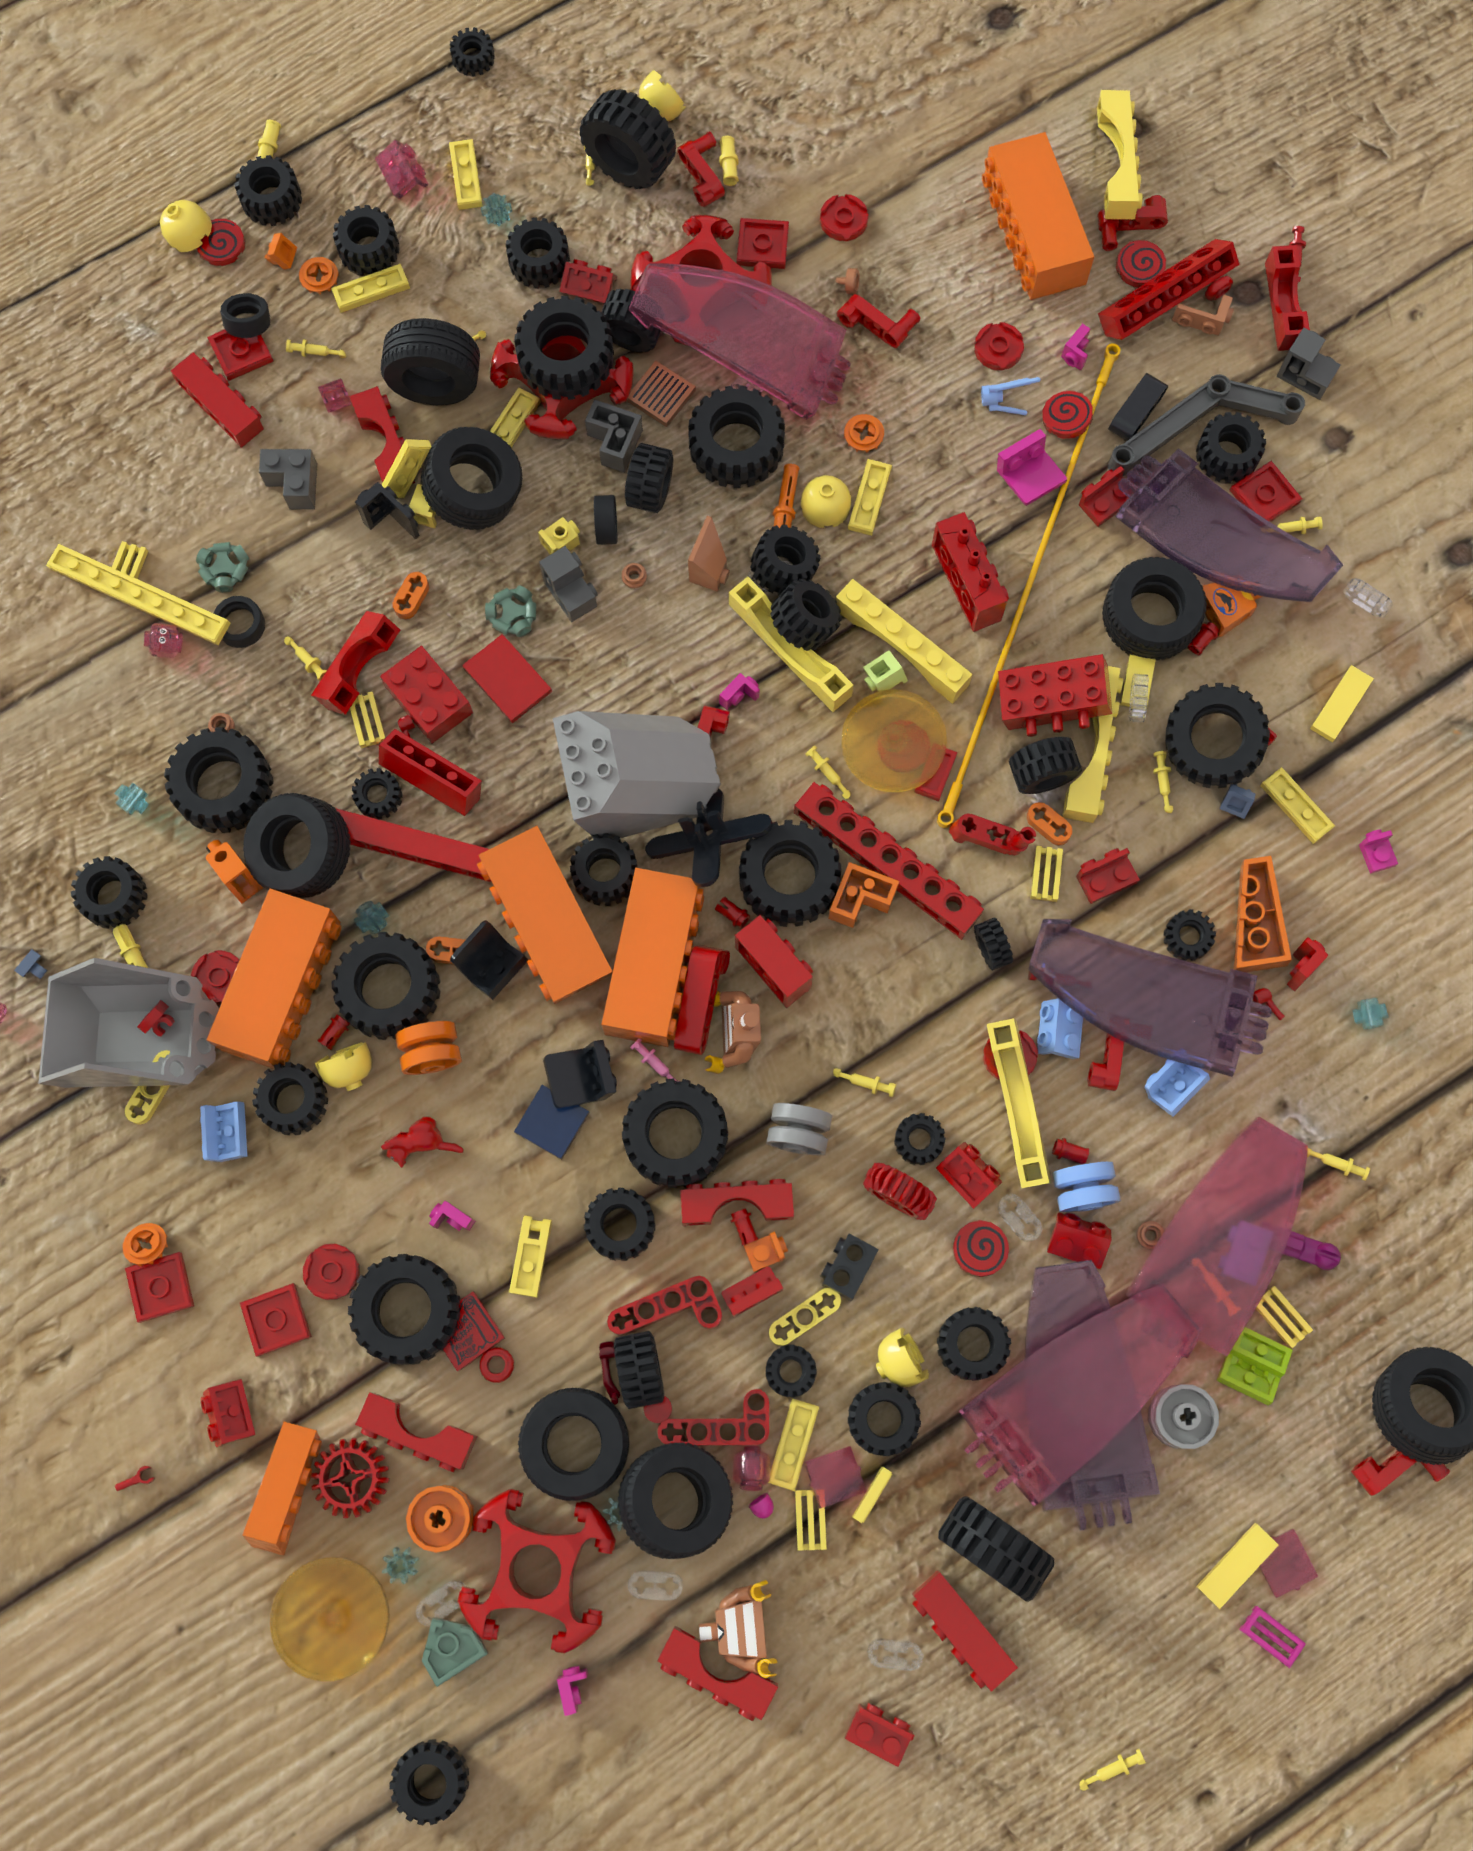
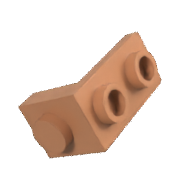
(1202, 320)

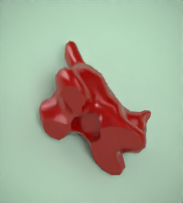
(422, 1137)

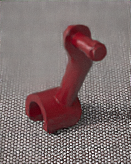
(606, 1352)

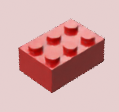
(426, 694)
(774, 960)

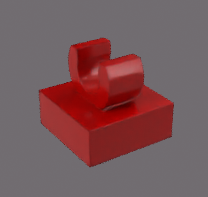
(154, 1017)

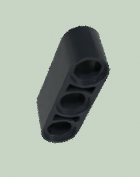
(1138, 407)

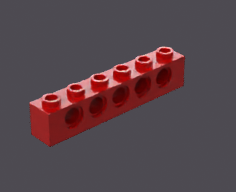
(1168, 289)

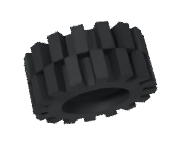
(470, 40)
(368, 781)
(1195, 920)
(993, 943)
(915, 1155)
(807, 1364)

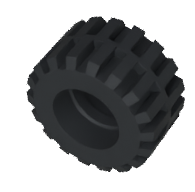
(266, 174)
(361, 224)
(534, 236)
(625, 327)
(1235, 430)
(648, 478)
(788, 544)
(806, 614)
(1045, 765)
(603, 849)
(94, 878)
(271, 1087)
(602, 1207)
(997, 1337)
(638, 1369)
(909, 1419)
(408, 1797)

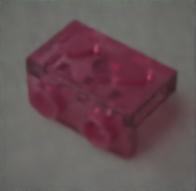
(400, 168)

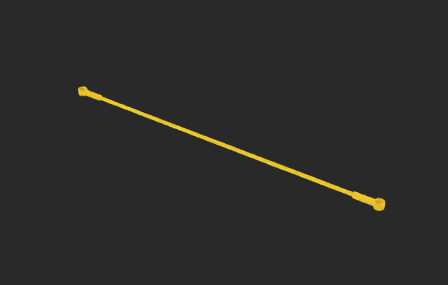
(957, 785)

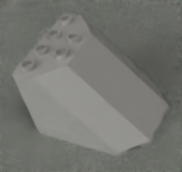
(634, 770)
(95, 1034)

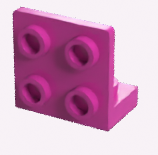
(1029, 468)

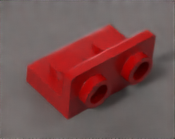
(587, 282)
(1104, 498)
(1107, 875)
(1310, 957)
(969, 1174)
(751, 1291)
(227, 1413)
(879, 1734)

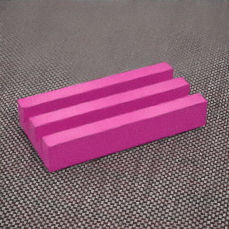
(1251, 1620)

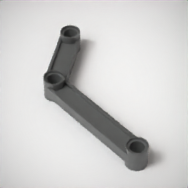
(1199, 403)

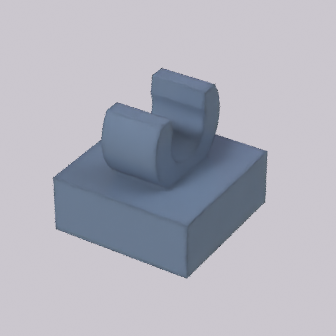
(1237, 801)
(30, 964)

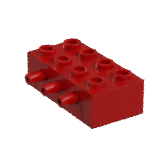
(969, 571)
(1055, 694)

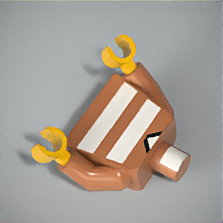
(740, 1030)
(741, 1630)

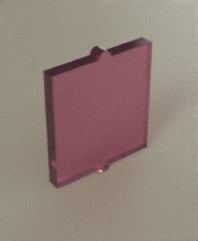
(835, 1477)
(1287, 1565)

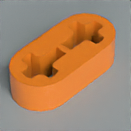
(405, 593)
(1053, 819)
(447, 943)

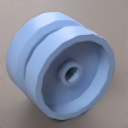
(1086, 1190)

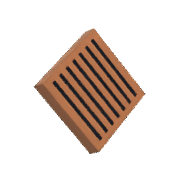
(661, 393)

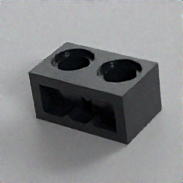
(855, 1269)

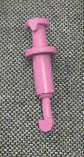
(652, 1059)

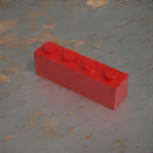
(217, 399)
(429, 772)
(964, 1630)

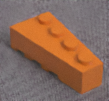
(1260, 926)
(282, 1488)

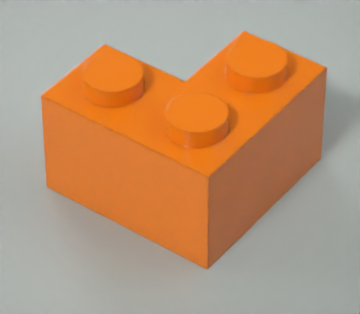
(858, 888)

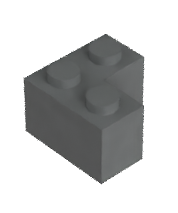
(1307, 367)
(617, 430)
(293, 471)
(565, 582)

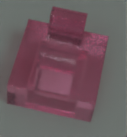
(334, 395)

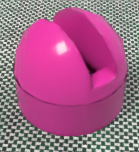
(762, 1506)

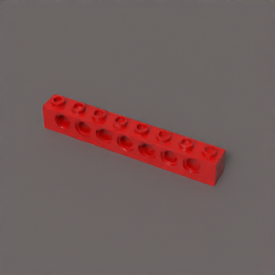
(821, 796)

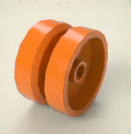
(428, 1047)
(423, 1521)

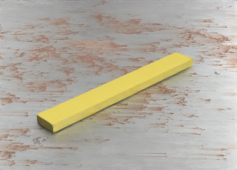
(138, 594)

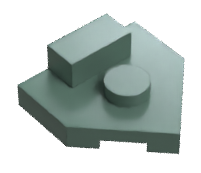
(450, 1649)

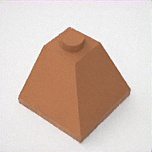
(707, 560)

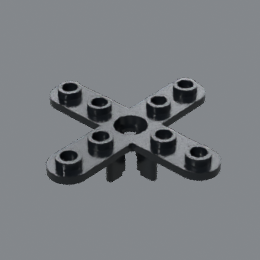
(708, 848)

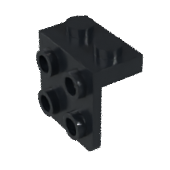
(379, 502)
(488, 960)
(580, 1075)

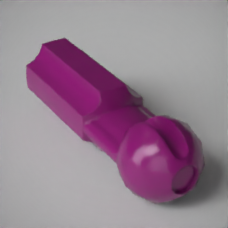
(1312, 1251)

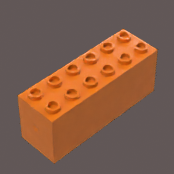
(1037, 216)
(544, 915)
(652, 957)
(275, 979)

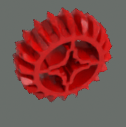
(900, 1191)
(353, 1491)

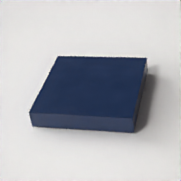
(550, 1126)

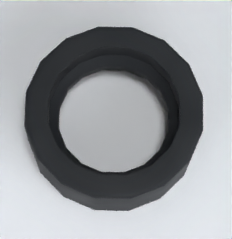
(242, 304)
(605, 519)
(254, 633)

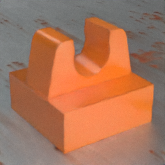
(281, 251)

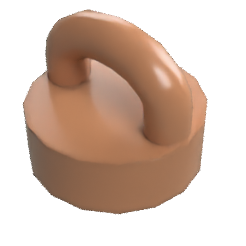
(851, 280)

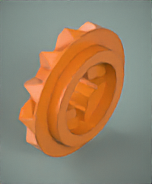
(309, 271)
(858, 424)
(147, 1233)

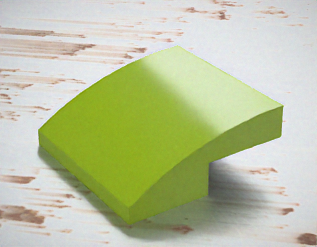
(1255, 1366)

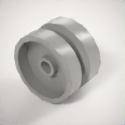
(799, 1129)
(1200, 1413)

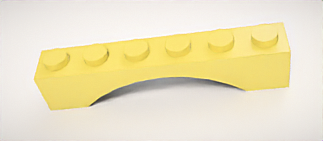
(1115, 119)
(933, 663)
(819, 675)
(1084, 794)
(1019, 1103)

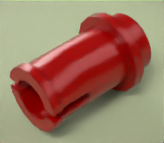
(1206, 634)
(733, 913)
(333, 1031)
(1070, 1151)
(744, 1226)

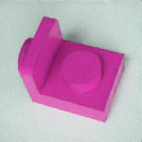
(1074, 348)
(734, 691)
(1378, 851)
(456, 1217)
(570, 1694)

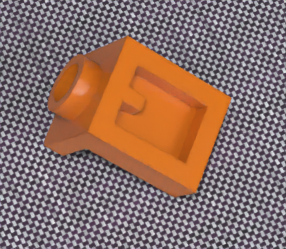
(766, 1251)

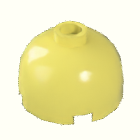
(661, 96)
(185, 225)
(825, 501)
(346, 1066)
(901, 1360)

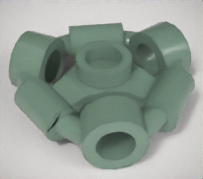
(222, 566)
(512, 611)

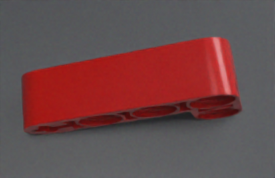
(699, 997)
(662, 1311)
(713, 1426)

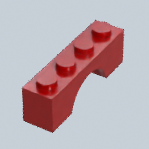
(1282, 277)
(373, 415)
(370, 637)
(772, 1200)
(383, 1418)
(749, 1693)

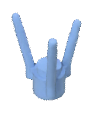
(994, 393)

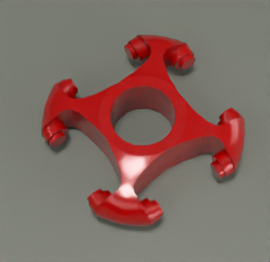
(702, 252)
(551, 424)
(507, 1592)

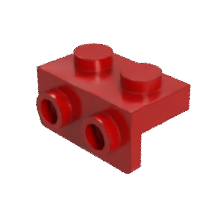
(1080, 1239)

